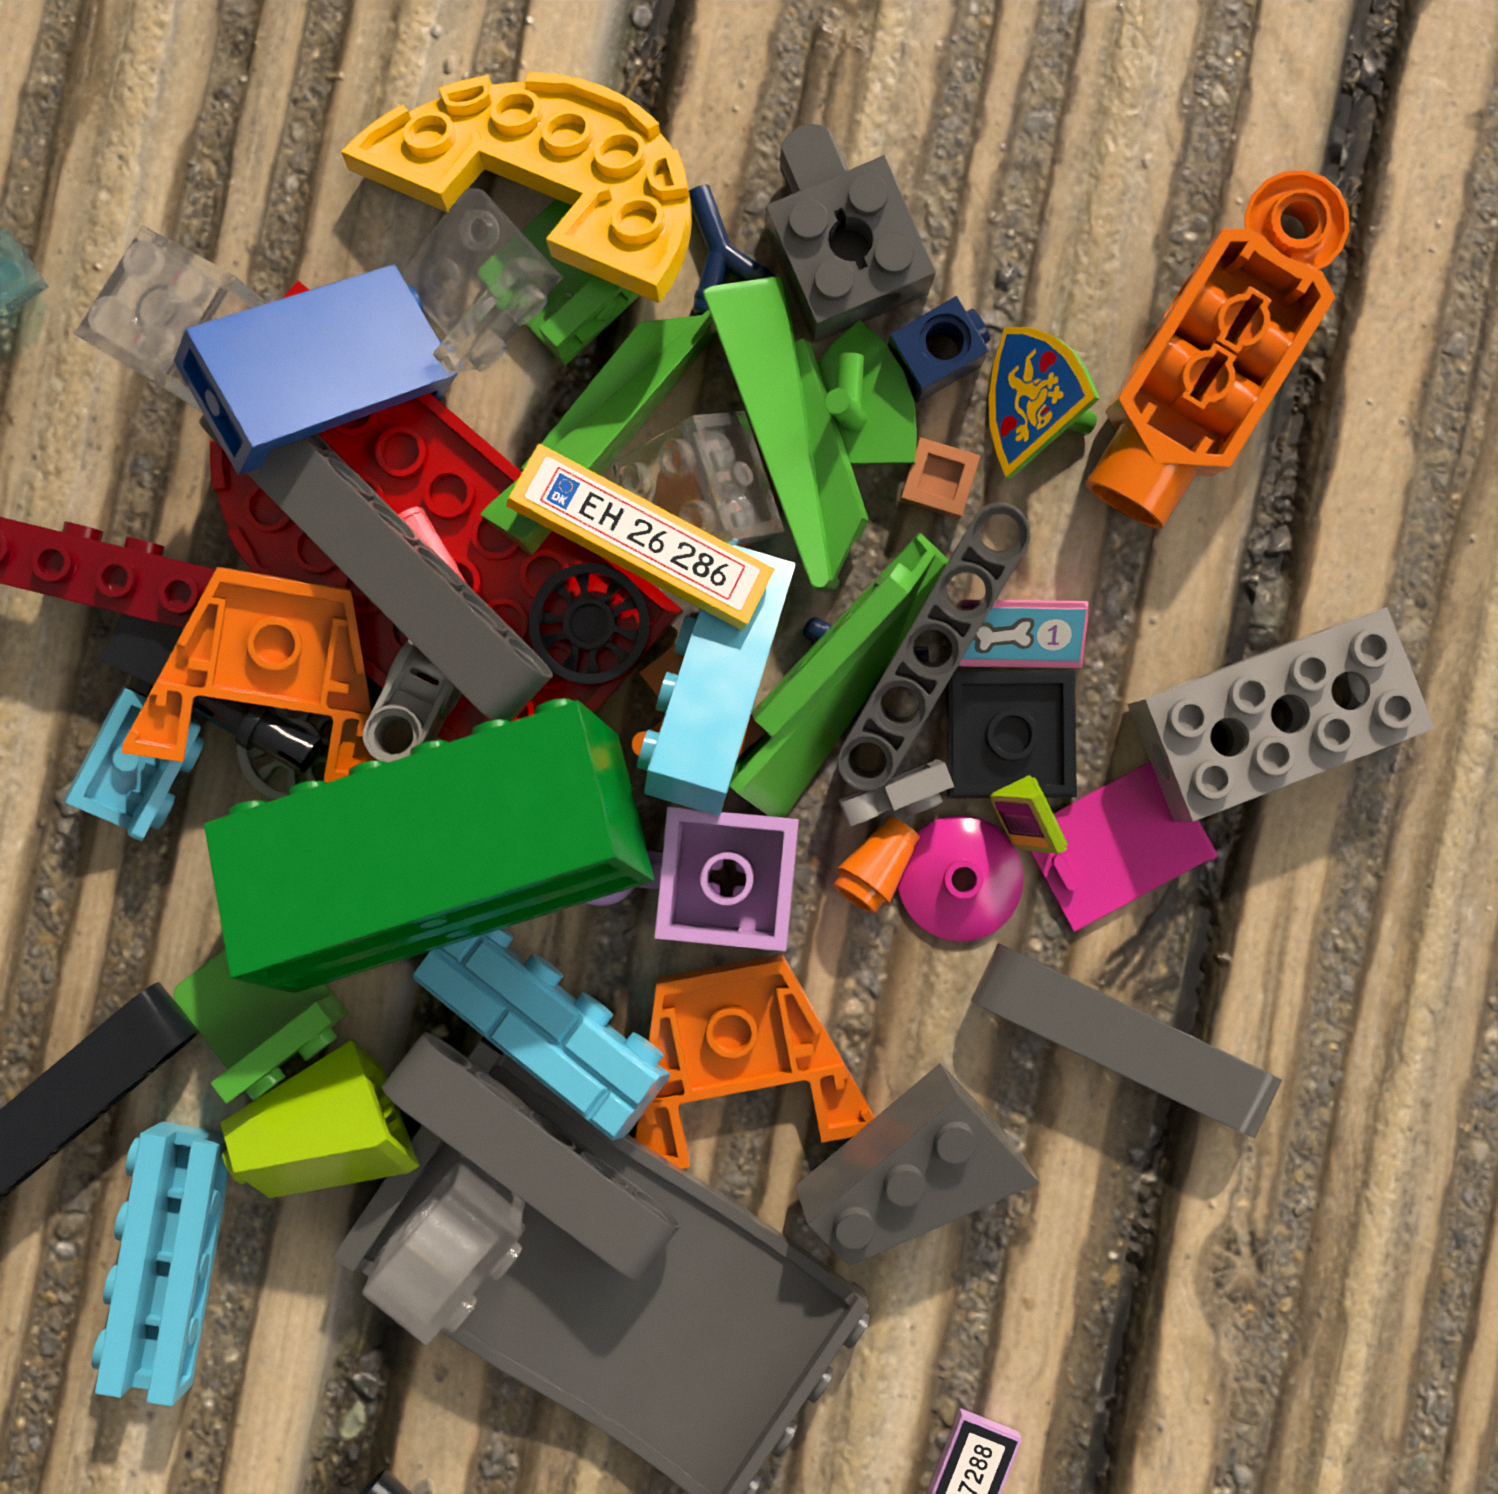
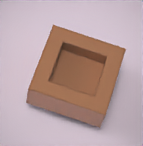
(940, 478)

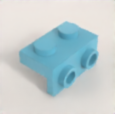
(127, 786)

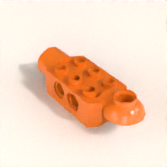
(1222, 348)

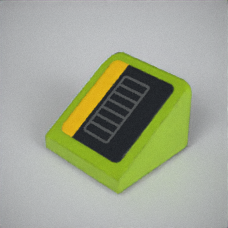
(1028, 817)

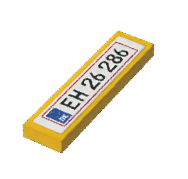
(640, 537)

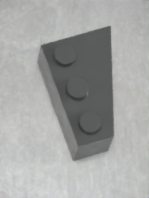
(912, 1171)

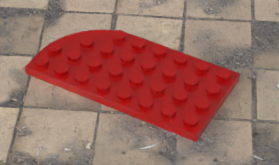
(436, 462)

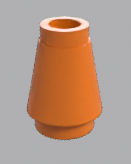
(877, 865)

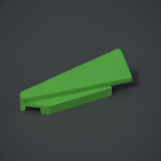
(613, 408)
(791, 423)
(832, 681)

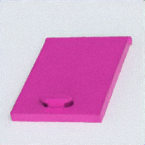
(1119, 847)

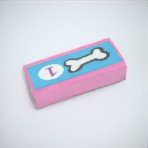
(1029, 635)

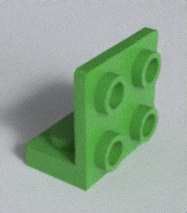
(579, 303)

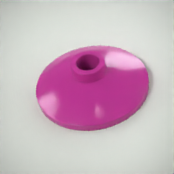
(928, 887)

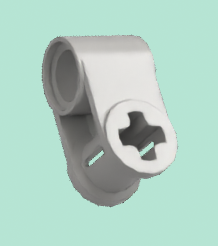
(411, 700)

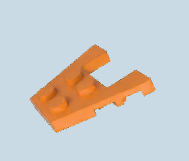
(264, 646)
(740, 1033)

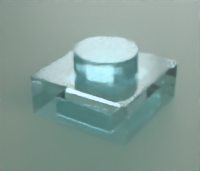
(18, 274)

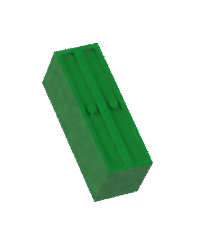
(426, 849)

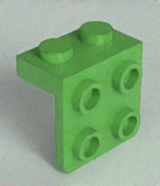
(255, 1025)

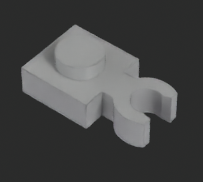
(912, 789)

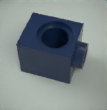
(924, 371)

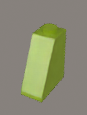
(320, 1129)

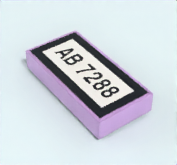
(975, 1457)

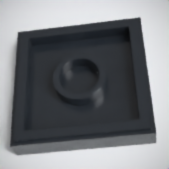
(1010, 729)

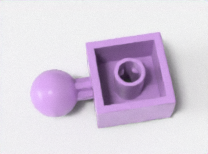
(695, 906)

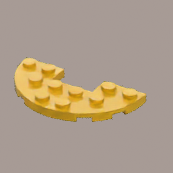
(562, 140)

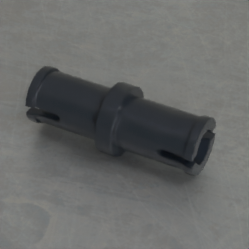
(261, 728)

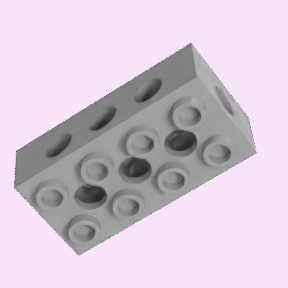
(1376, 711)

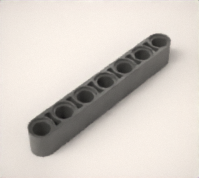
(402, 576)

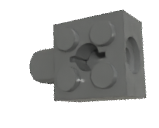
(843, 236)

